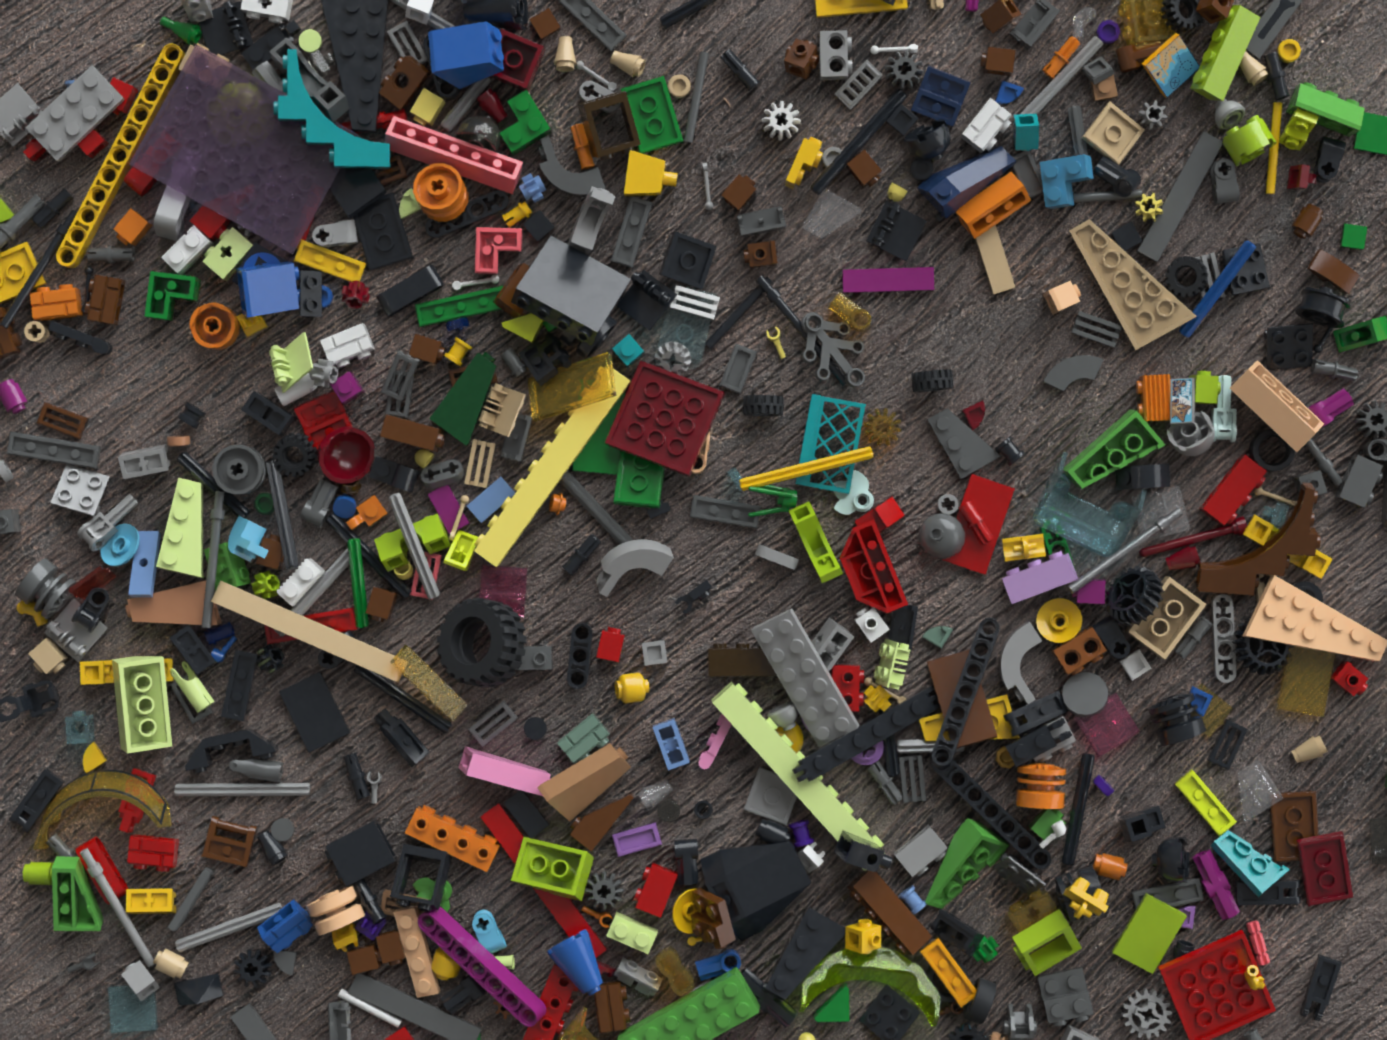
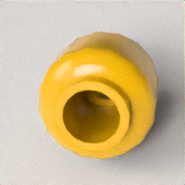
(631, 688)
(444, 965)

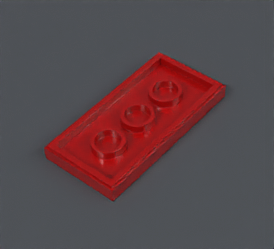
(992, 503)

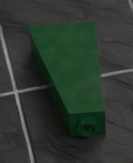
(465, 400)

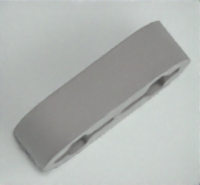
(601, 91)
(776, 557)

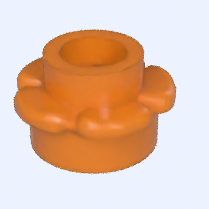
(557, 503)

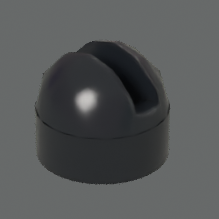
(700, 806)

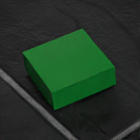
(1353, 236)

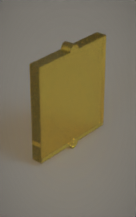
(1215, 713)

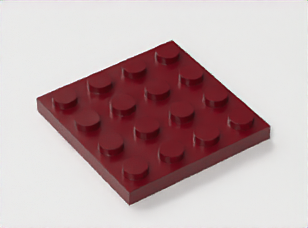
(664, 418)

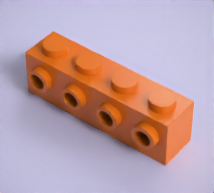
(452, 838)

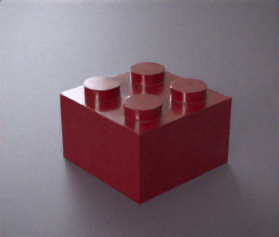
(520, 61)

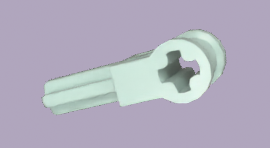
(1223, 416)

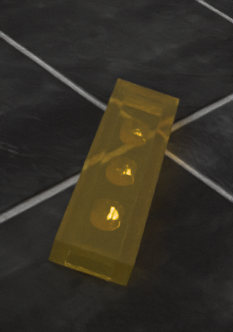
(429, 683)

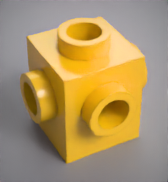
(863, 936)

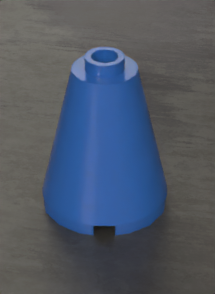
(578, 962)

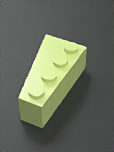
(183, 535)

